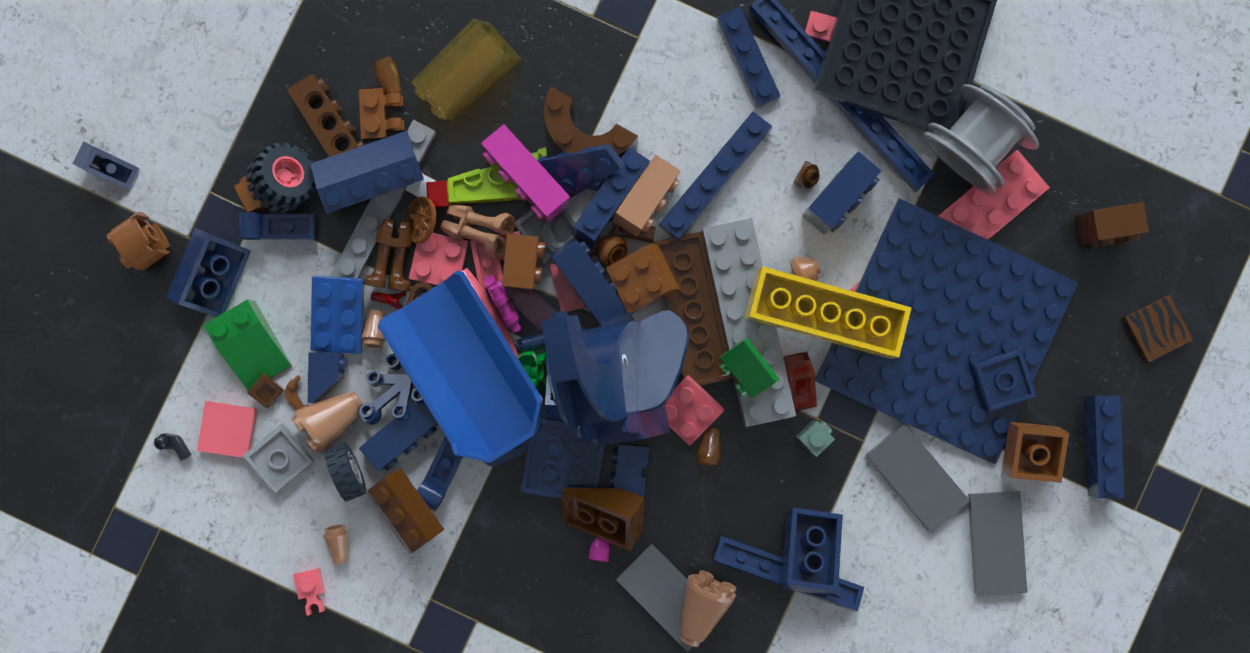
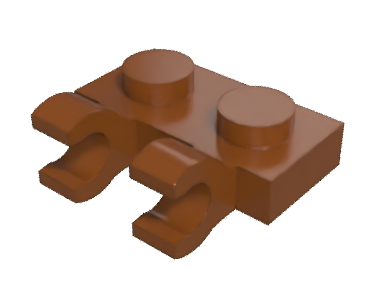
(374, 113)

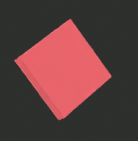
(226, 429)

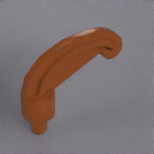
(291, 394)

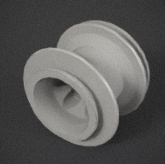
(982, 137)

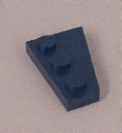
(582, 169)

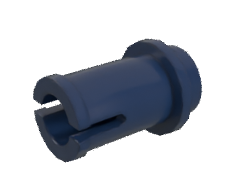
(530, 342)

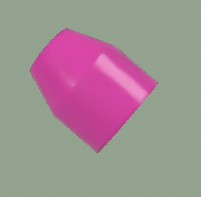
(599, 550)

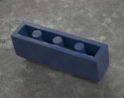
(609, 198)
(590, 284)
(399, 437)
(1104, 446)

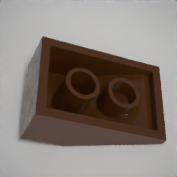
(605, 514)

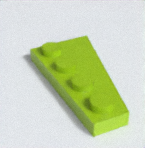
(483, 185)

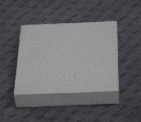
(278, 458)

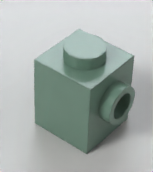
(815, 437)

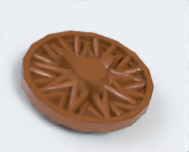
(422, 219)

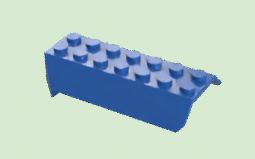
(464, 370)

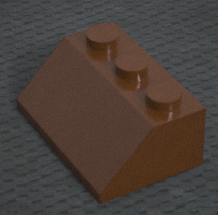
(404, 510)

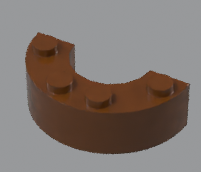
(569, 139)

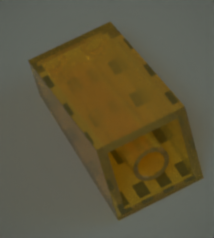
(465, 69)

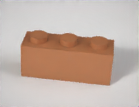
(647, 196)

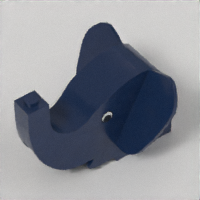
(614, 375)

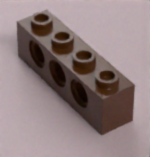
(304, 95)

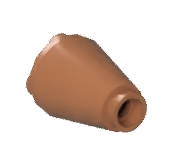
(327, 420)
(703, 606)

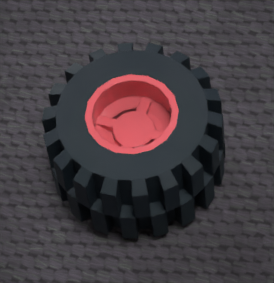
(281, 177)

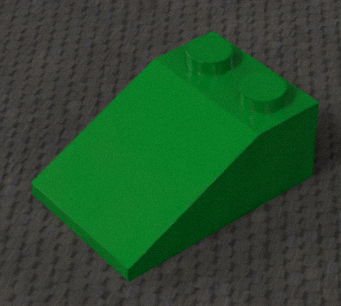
(247, 343)

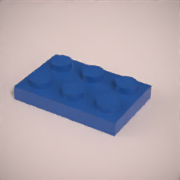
(337, 314)

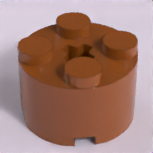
(139, 242)

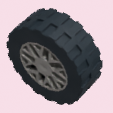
(345, 472)

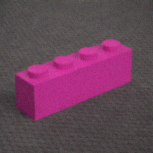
(526, 174)

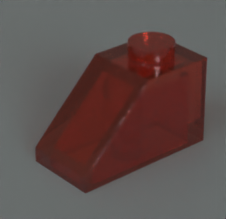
(801, 380)

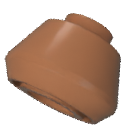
(805, 267)

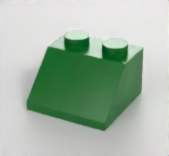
(748, 369)

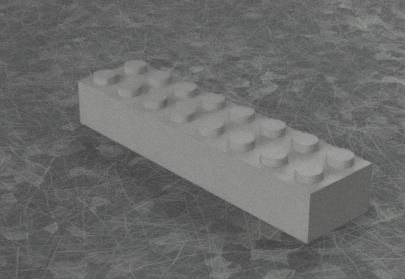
(733, 265)

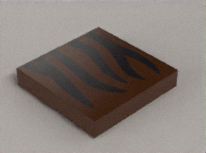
(1157, 328)

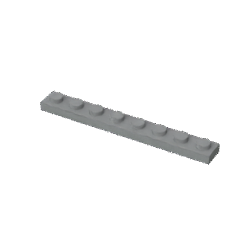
(362, 241)

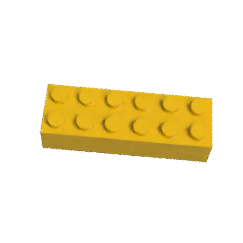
(827, 313)

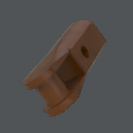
(644, 236)

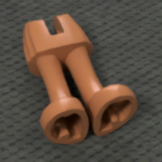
(494, 244)

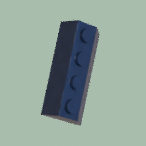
(366, 172)

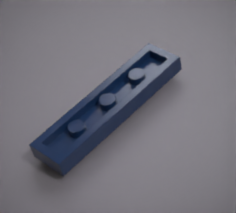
(748, 57)

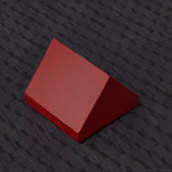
(438, 193)

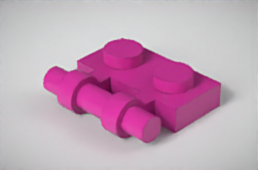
(499, 297)

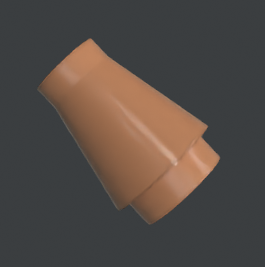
(371, 334)
(337, 543)

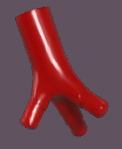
(390, 299)

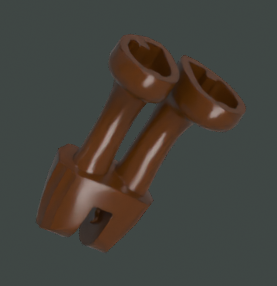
(399, 246)

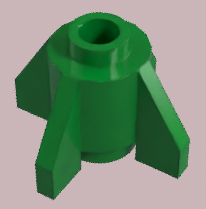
(534, 367)

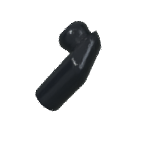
(172, 442)

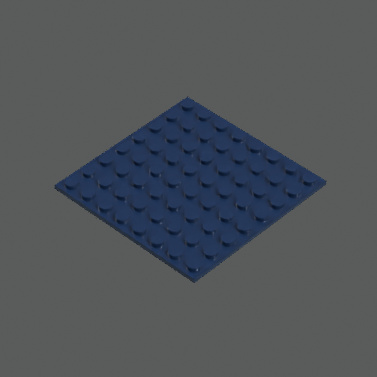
(965, 308)

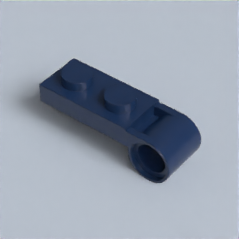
(277, 226)
(439, 475)

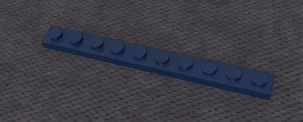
(870, 125)

